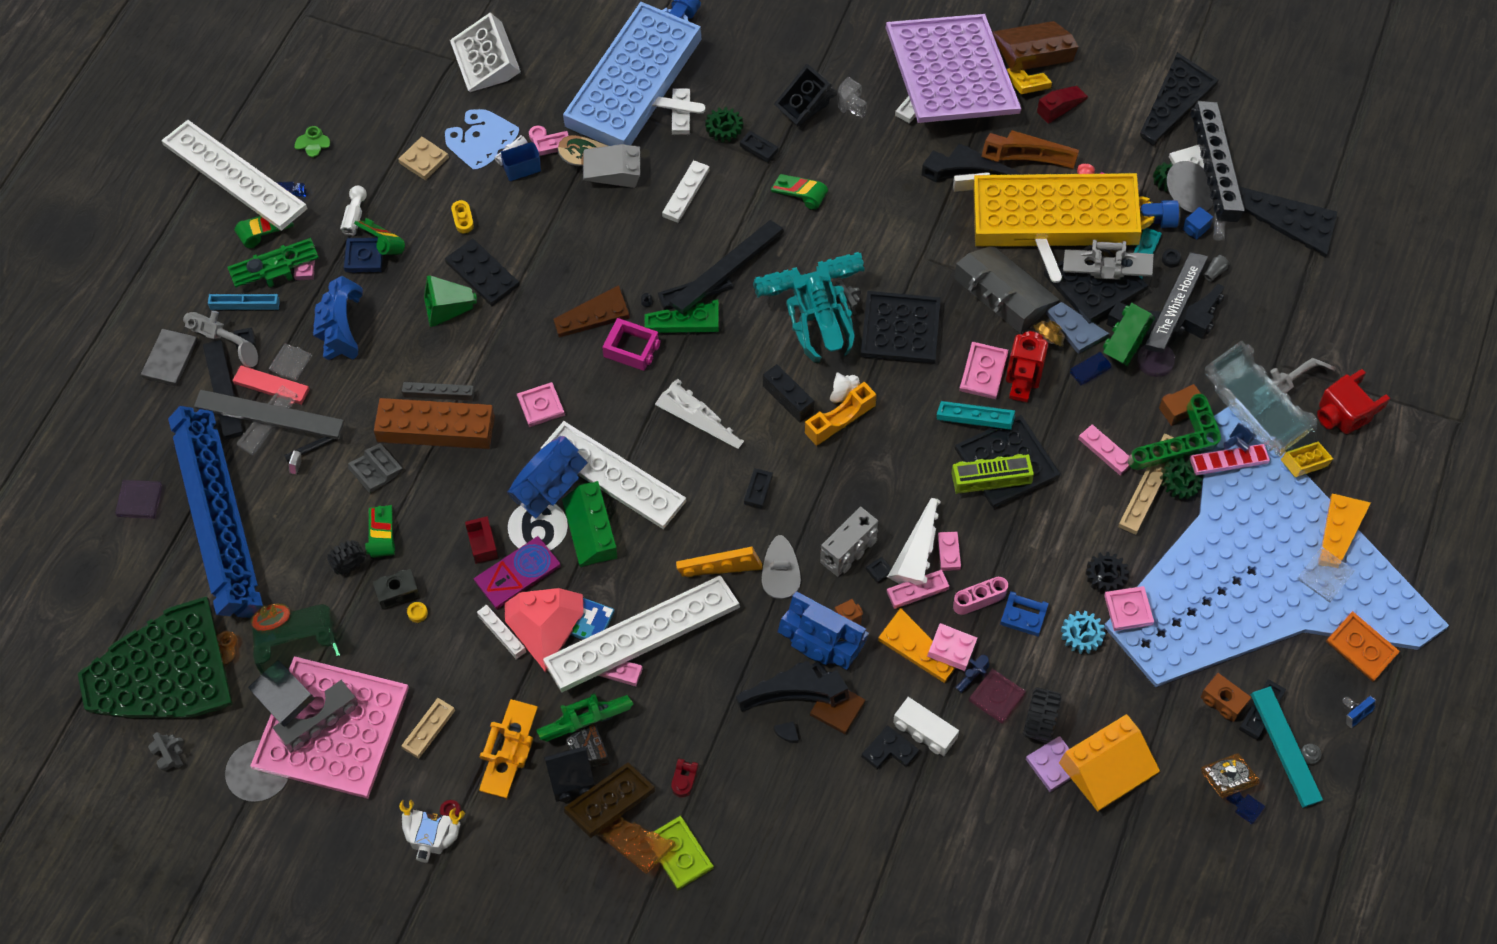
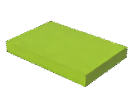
(687, 859)

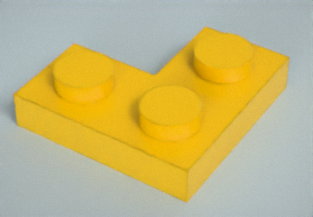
(1027, 84)

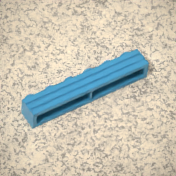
(243, 301)

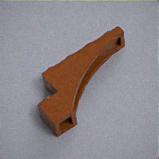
(1026, 147)

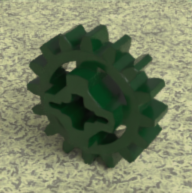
(724, 124)
(1180, 479)

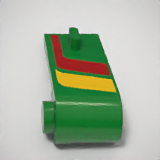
(809, 190)
(252, 230)
(387, 242)
(380, 532)

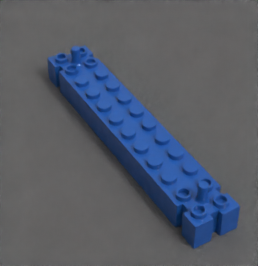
(215, 513)

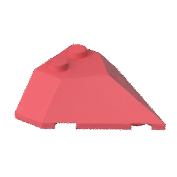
(544, 619)

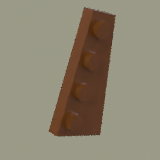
(593, 313)

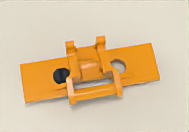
(514, 751)

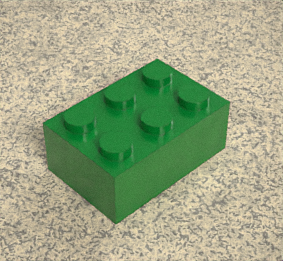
(1128, 334)

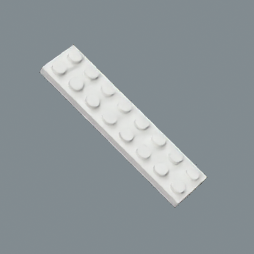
(623, 479)

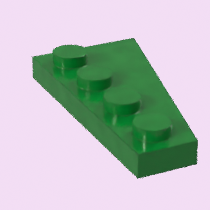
(696, 319)

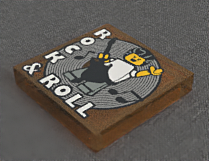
(1230, 775)

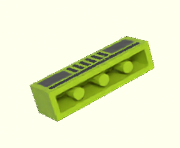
(992, 473)

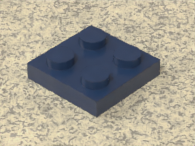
(362, 255)

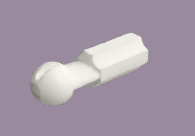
(353, 211)

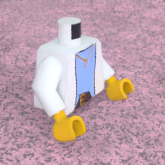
(429, 831)

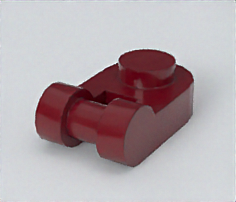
(682, 784)

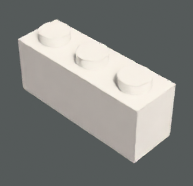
(925, 727)

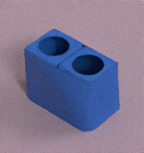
(520, 162)

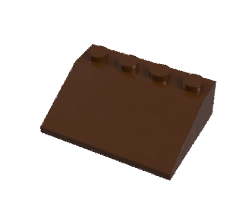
(1036, 45)

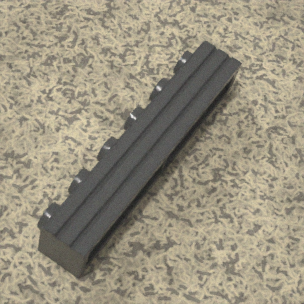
(438, 391)

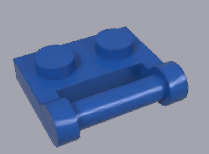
(1022, 619)

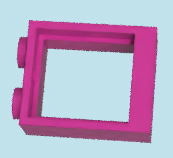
(625, 357)

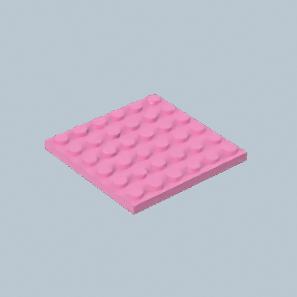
(343, 754)

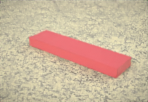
(268, 383)

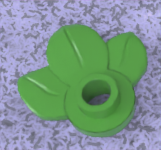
(311, 143)

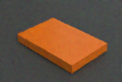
(1362, 646)

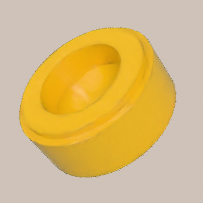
(417, 612)

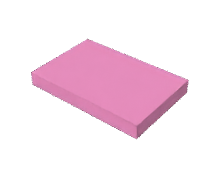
(983, 370)

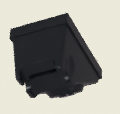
(805, 95)

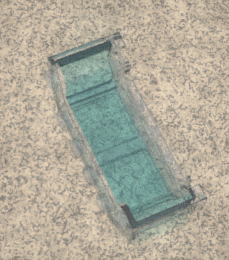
(1258, 400)

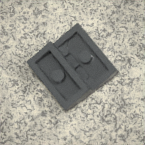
(375, 468)

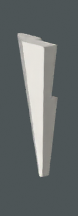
(685, 406)
(913, 558)

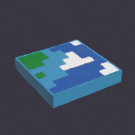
(594, 620)

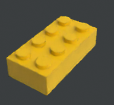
(1306, 459)

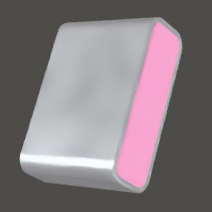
(294, 462)

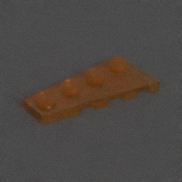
(637, 844)

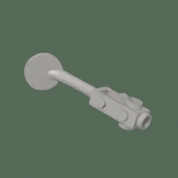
(214, 329)
(1285, 380)

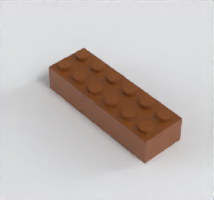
(434, 423)

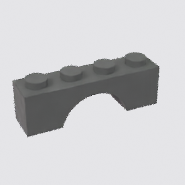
(338, 702)

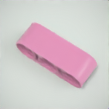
(985, 588)

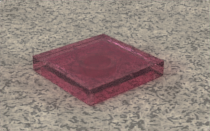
(997, 696)

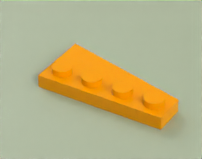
(1342, 523)
(725, 562)
(913, 644)

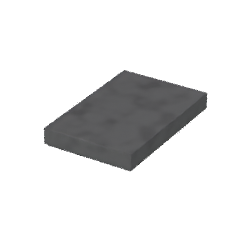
(169, 357)

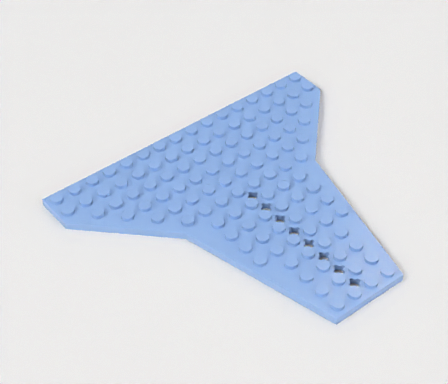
(1275, 526)

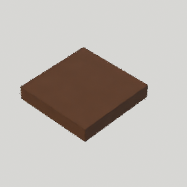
(841, 715)

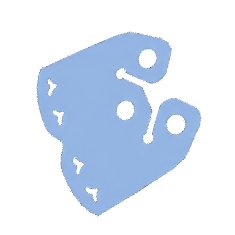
(488, 142)

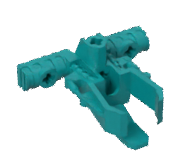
(816, 298)

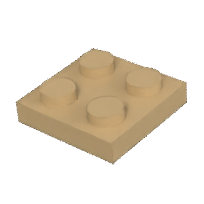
(423, 158)

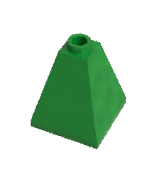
(446, 300)

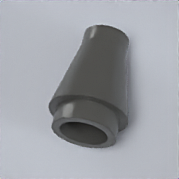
(1217, 266)

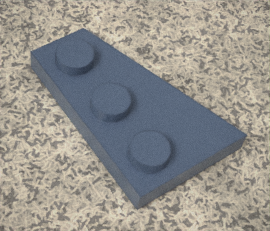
(1076, 328)

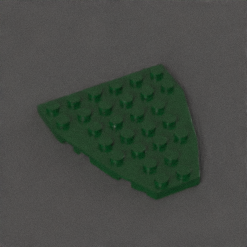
(162, 669)

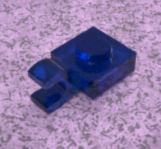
(296, 190)
(1247, 807)

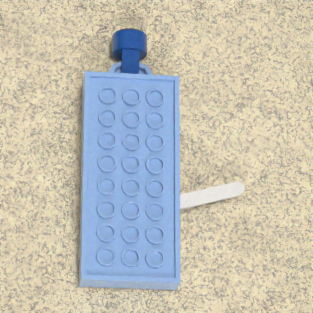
(636, 74)

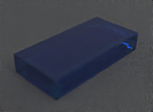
(1090, 368)

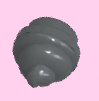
(1311, 753)

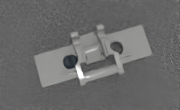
(1108, 268)

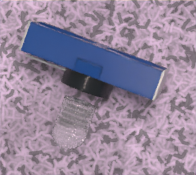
(1358, 710)

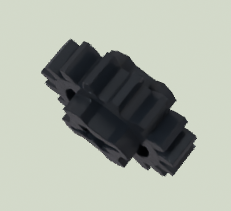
(1107, 576)

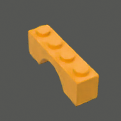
(826, 424)

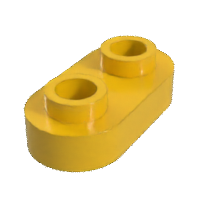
(462, 218)

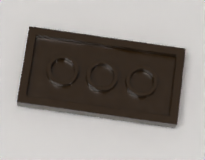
(609, 800)

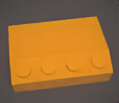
(1110, 762)

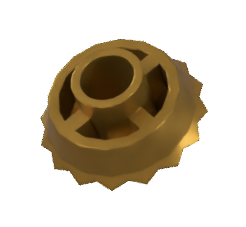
(1051, 332)

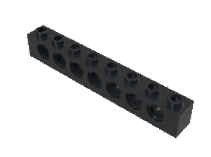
(1217, 161)

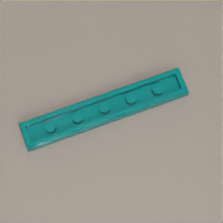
(1286, 747)

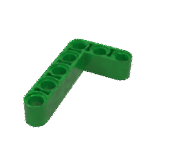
(1199, 438)

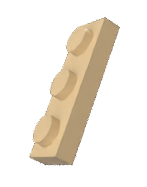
(428, 728)

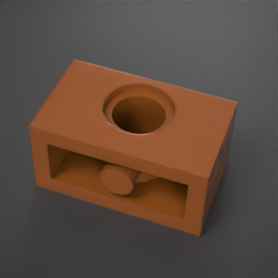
(1220, 687)

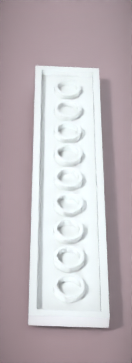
(234, 175)
(640, 633)

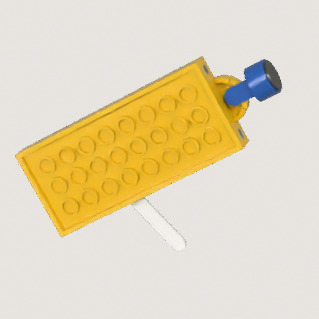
(1064, 211)

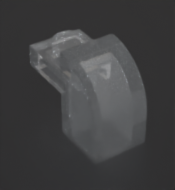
(849, 97)

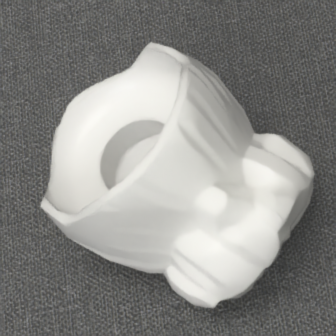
(843, 386)

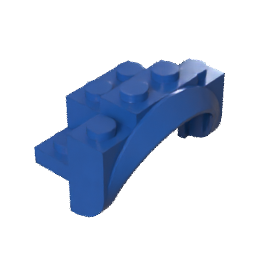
(331, 319)
(547, 476)
(820, 630)

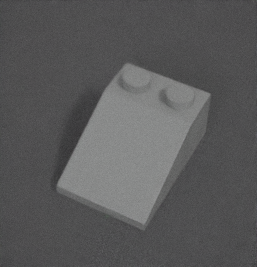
(612, 165)

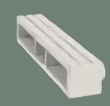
(501, 632)

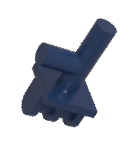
(1241, 437)
(979, 667)

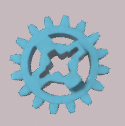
(1089, 638)

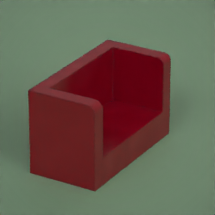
(481, 540)

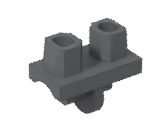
(852, 296)
(170, 748)

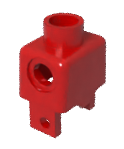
(1026, 355)
(1348, 405)

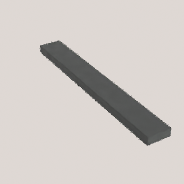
(269, 414)

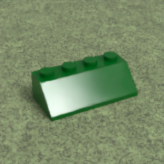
(589, 525)

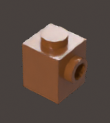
(850, 611)

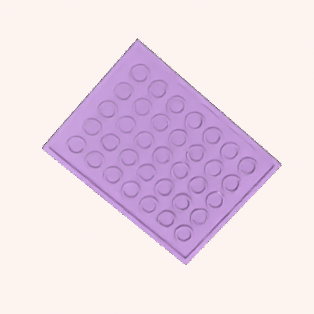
(952, 68)

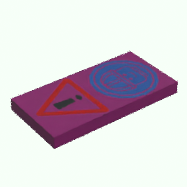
(517, 572)

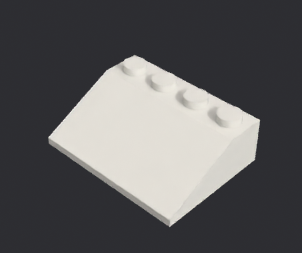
(485, 54)

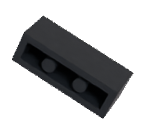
(788, 393)

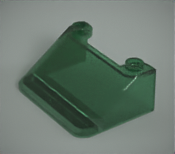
(300, 624)

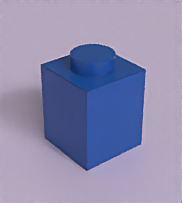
(1198, 223)

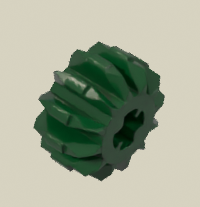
(1160, 175)

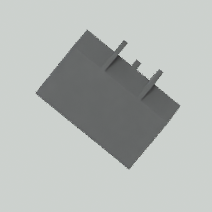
(1004, 287)

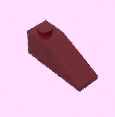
(1059, 102)

